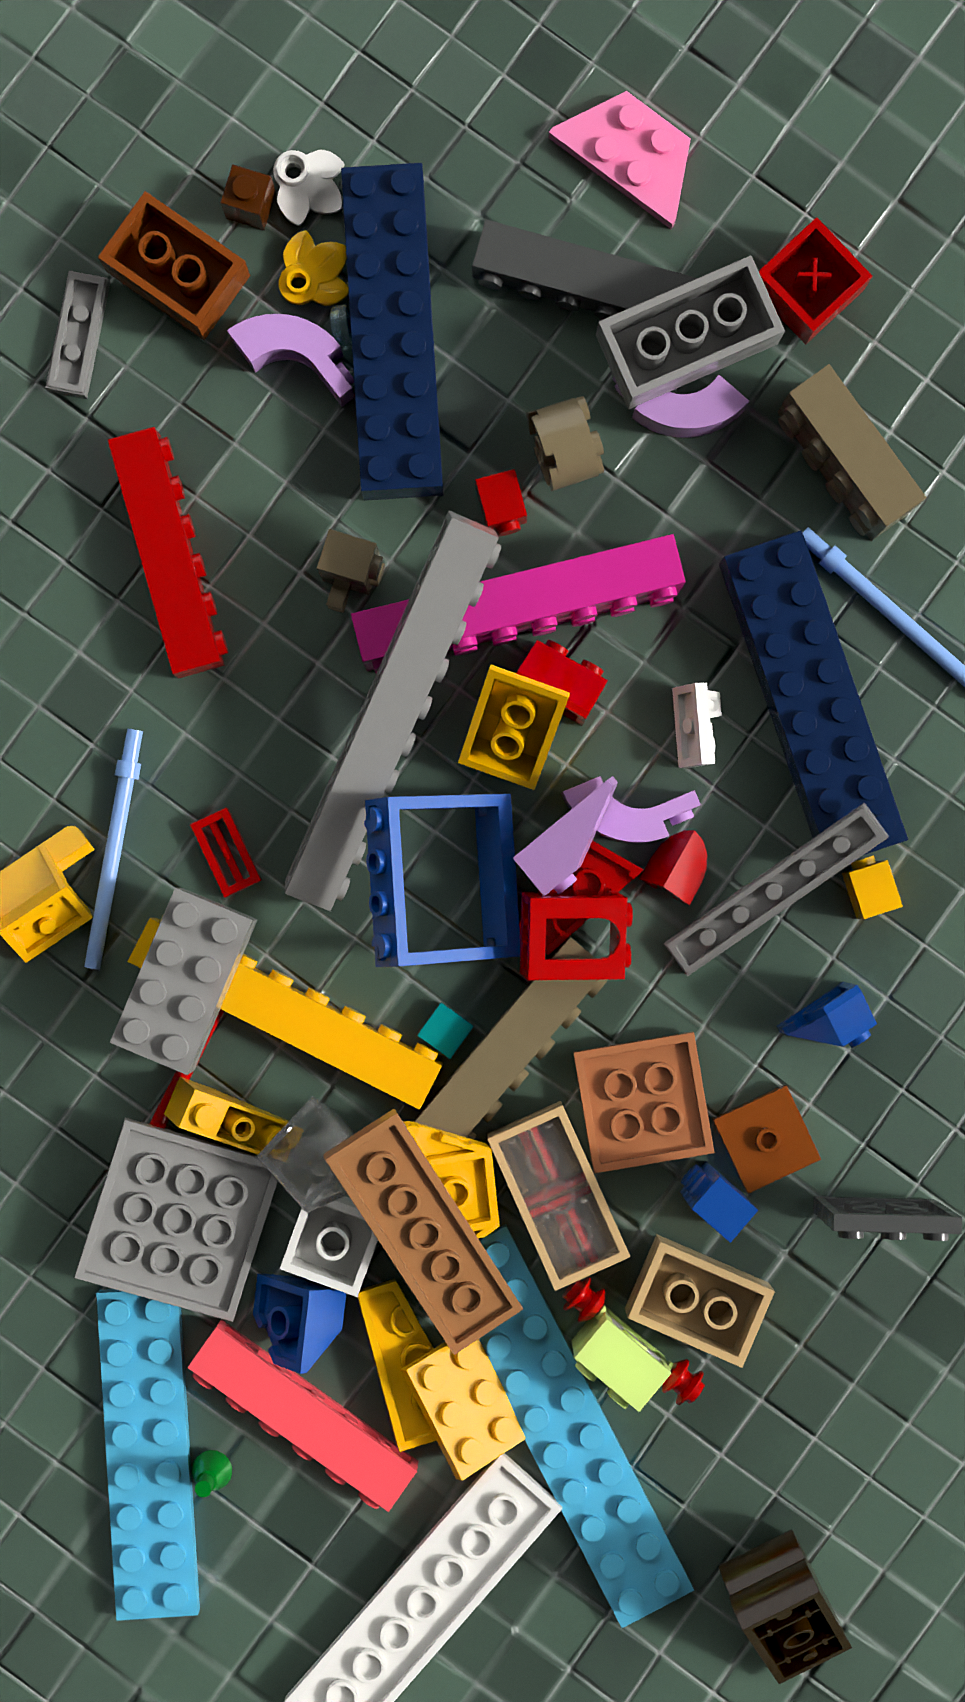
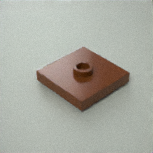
(766, 1139)

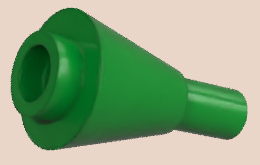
(211, 1472)

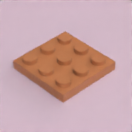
(643, 1102)

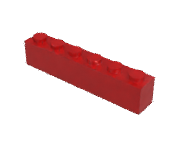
(167, 553)

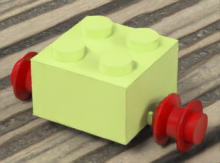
(623, 1357)

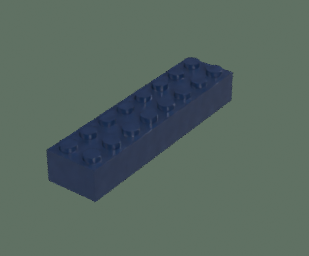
(392, 331)
(808, 685)

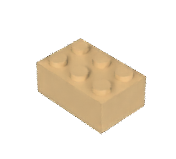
(699, 1301)

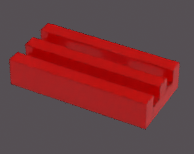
(241, 883)

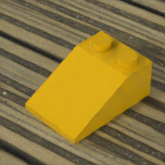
(513, 727)

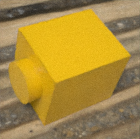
(871, 887)

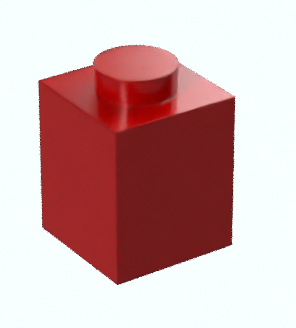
(501, 502)

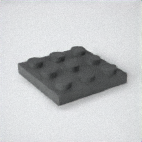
(887, 1216)

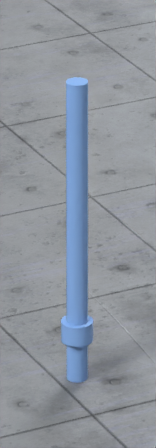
(834, 560)
(127, 771)

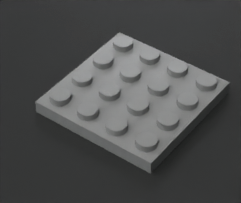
(177, 1220)

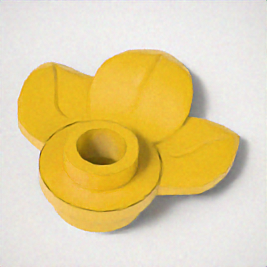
(318, 266)

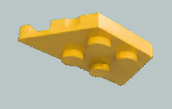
(465, 1171)

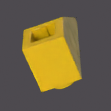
(222, 1117)

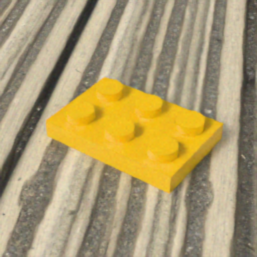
(464, 1406)

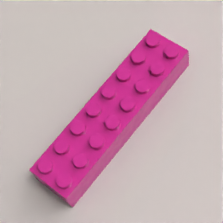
(546, 597)

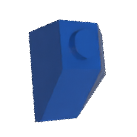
(833, 1018)
(298, 1318)

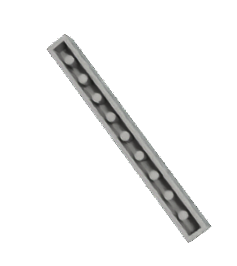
(392, 708)

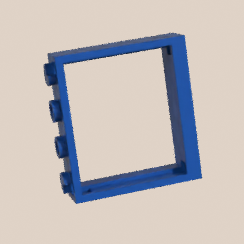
(496, 878)

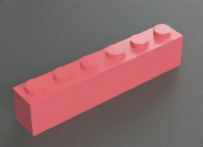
(304, 1416)

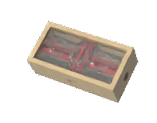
(558, 1195)

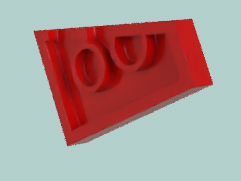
(597, 876)

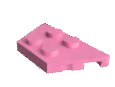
(630, 151)

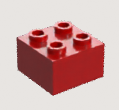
(813, 280)

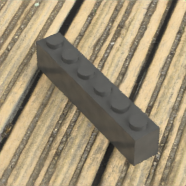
(566, 272)

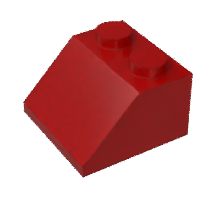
(551, 666)

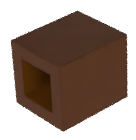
(248, 197)

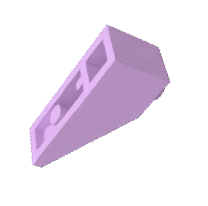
(563, 846)

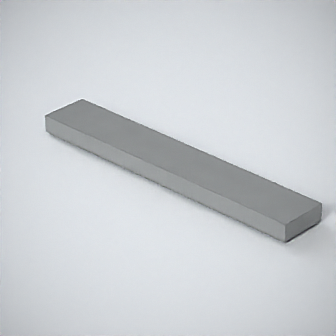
(776, 889)

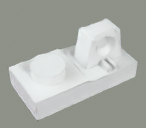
(694, 732)

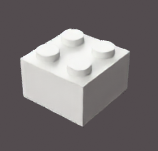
(331, 1246)

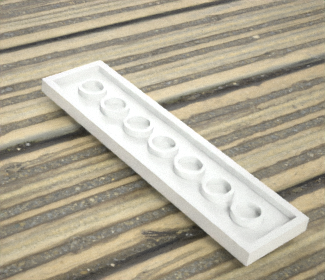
(432, 1589)

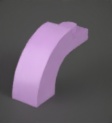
(289, 337)
(691, 413)
(634, 824)

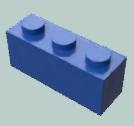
(717, 1200)

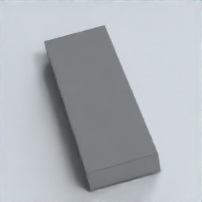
(77, 334)

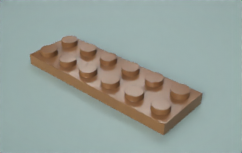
(423, 1231)

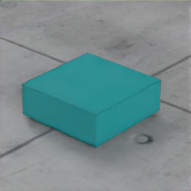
(445, 1030)

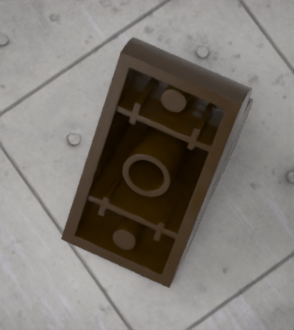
(783, 1607)

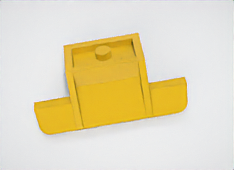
(36, 898)

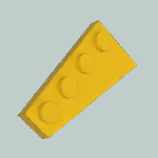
(396, 1342)

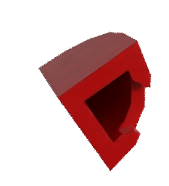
(678, 866)

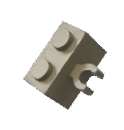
(349, 565)

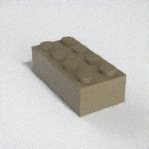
(849, 453)

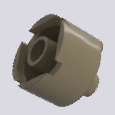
(564, 443)

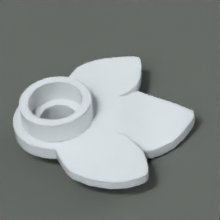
(312, 188)

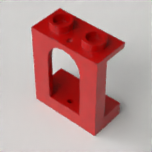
(538, 908)

